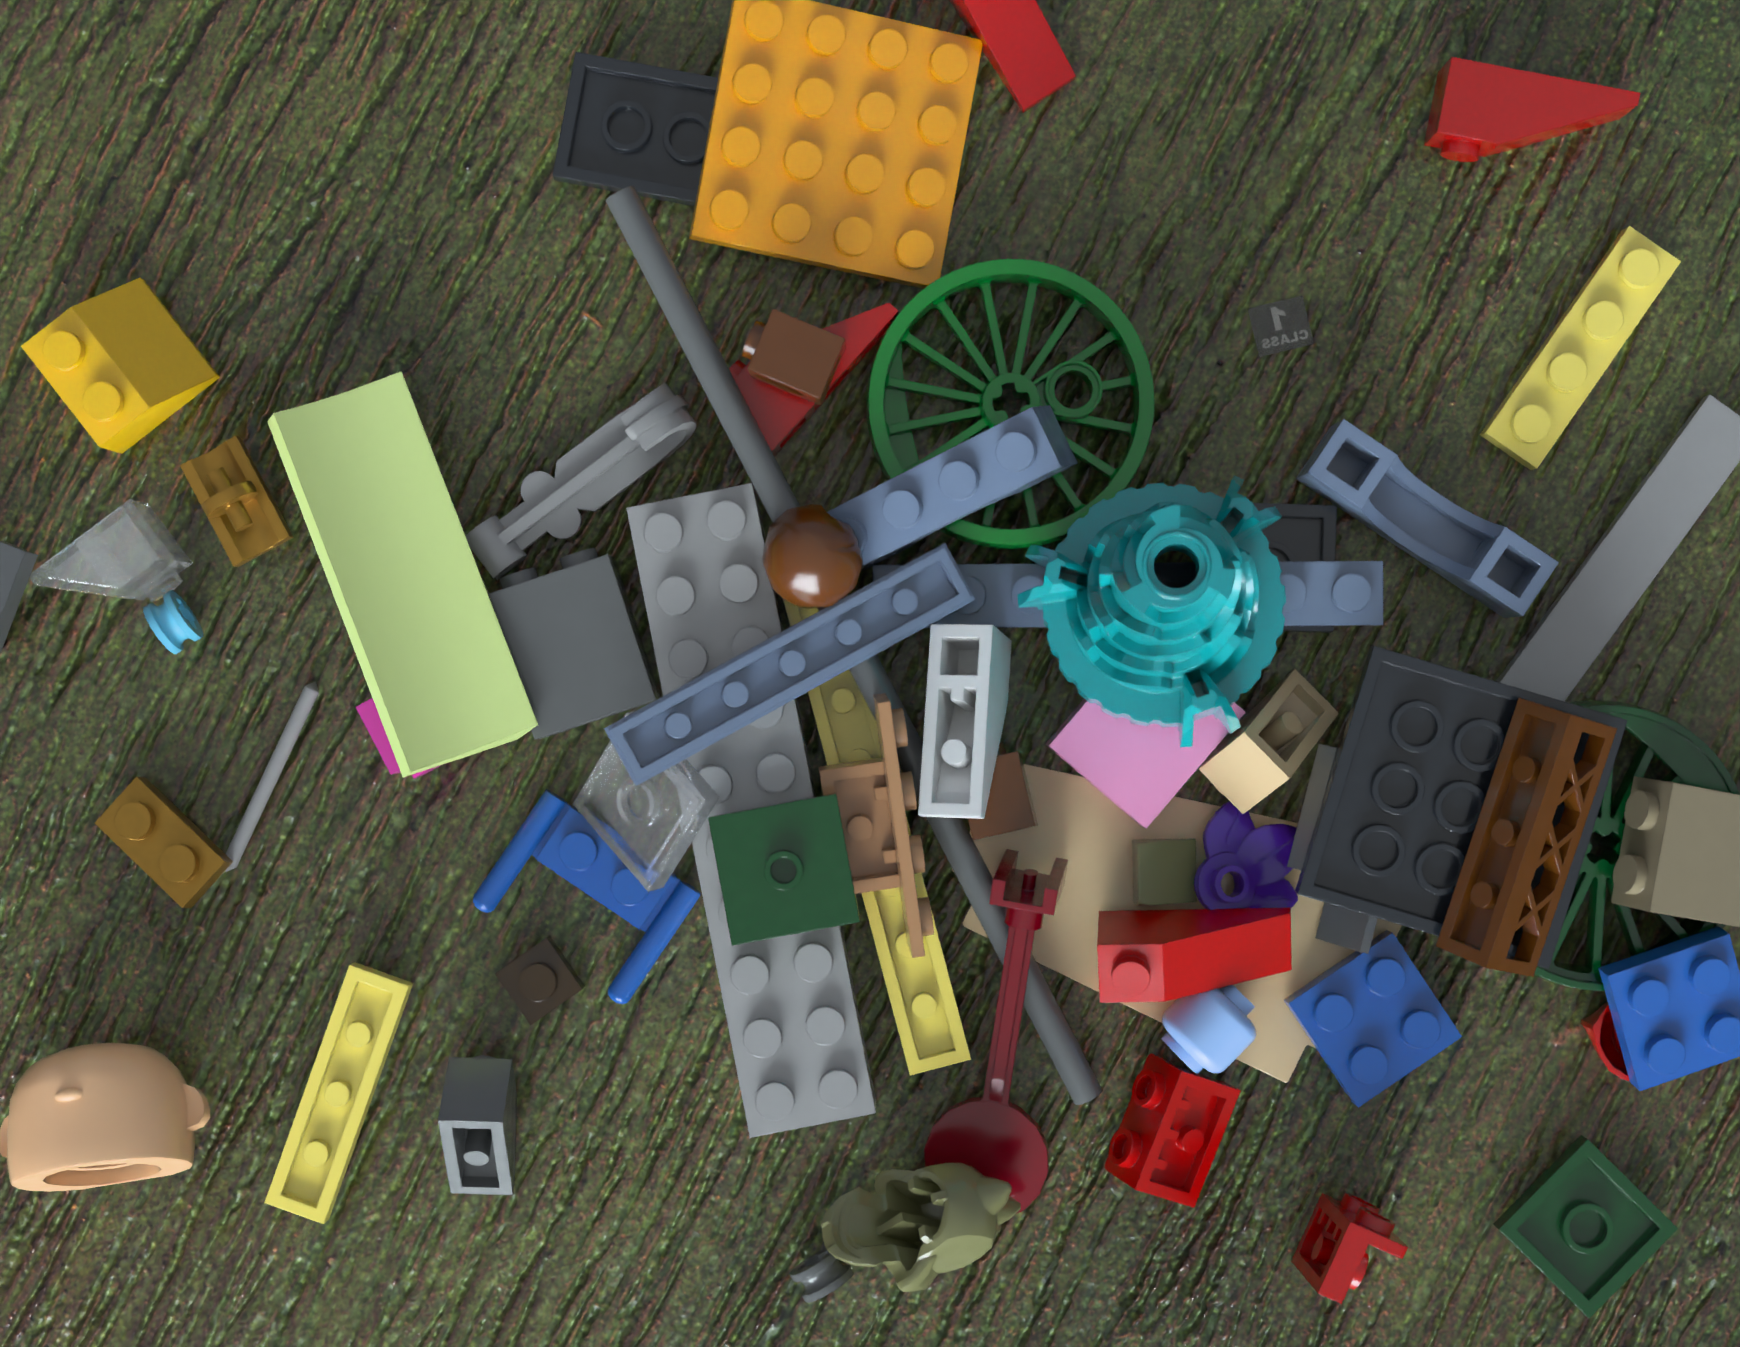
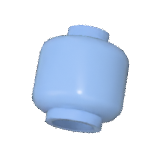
(1209, 1028)

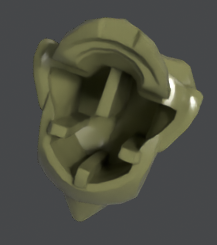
(919, 1222)

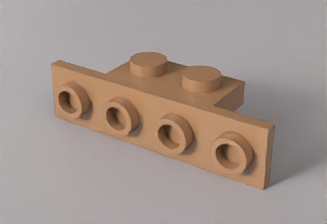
(874, 822)

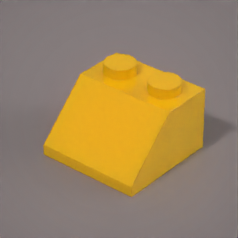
(120, 364)

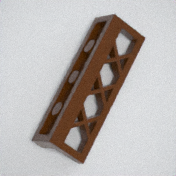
(1518, 836)

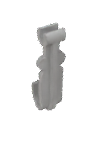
(585, 479)

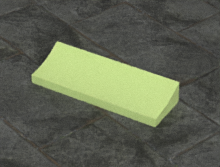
(402, 574)

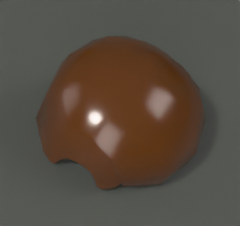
(811, 557)

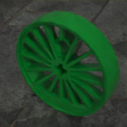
(888, 410)

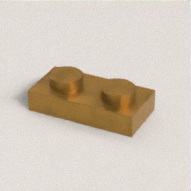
(163, 842)

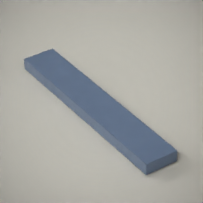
(789, 664)

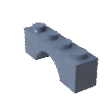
(957, 483)
(1390, 500)

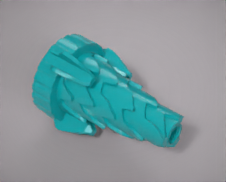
(1155, 647)

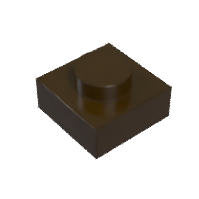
(540, 980)

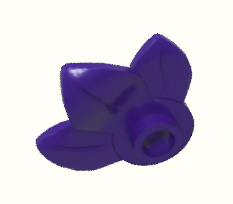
(1252, 856)

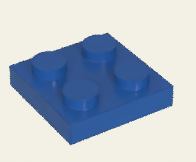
(1676, 1007)
(1373, 1018)

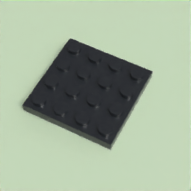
(1414, 788)

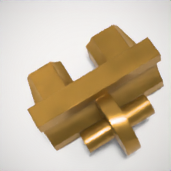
(236, 501)

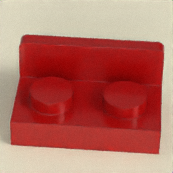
(1170, 1131)
(1336, 1242)

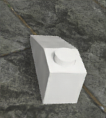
(963, 718)

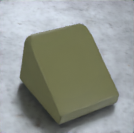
(1163, 871)

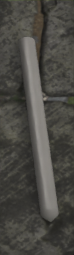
(271, 773)

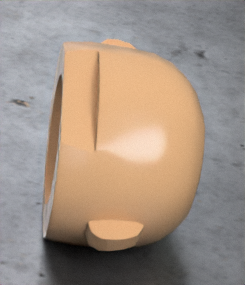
(100, 1119)

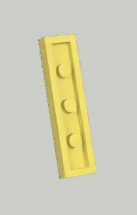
(1580, 348)
(338, 1093)

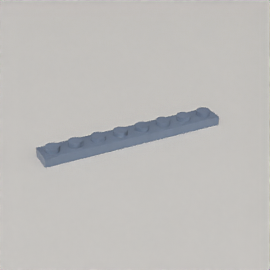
(1315, 592)

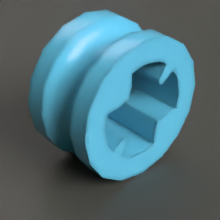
(173, 622)

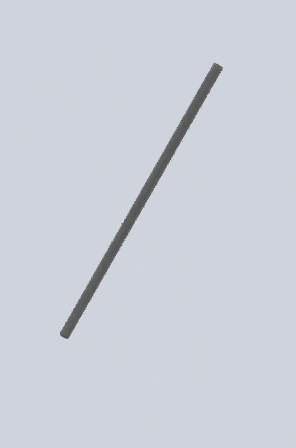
(870, 674)

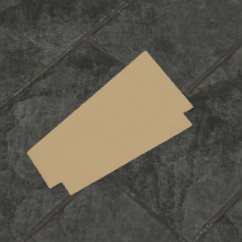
(1097, 840)

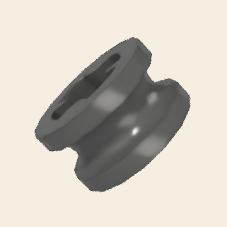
(820, 1275)

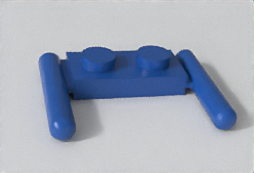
(576, 852)

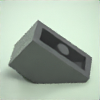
(479, 1125)

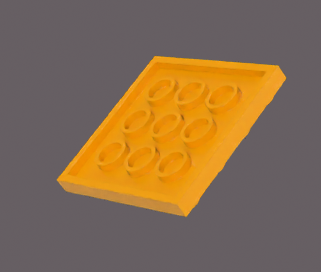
(836, 139)

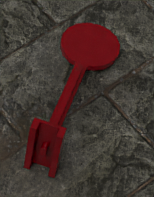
(989, 1129)

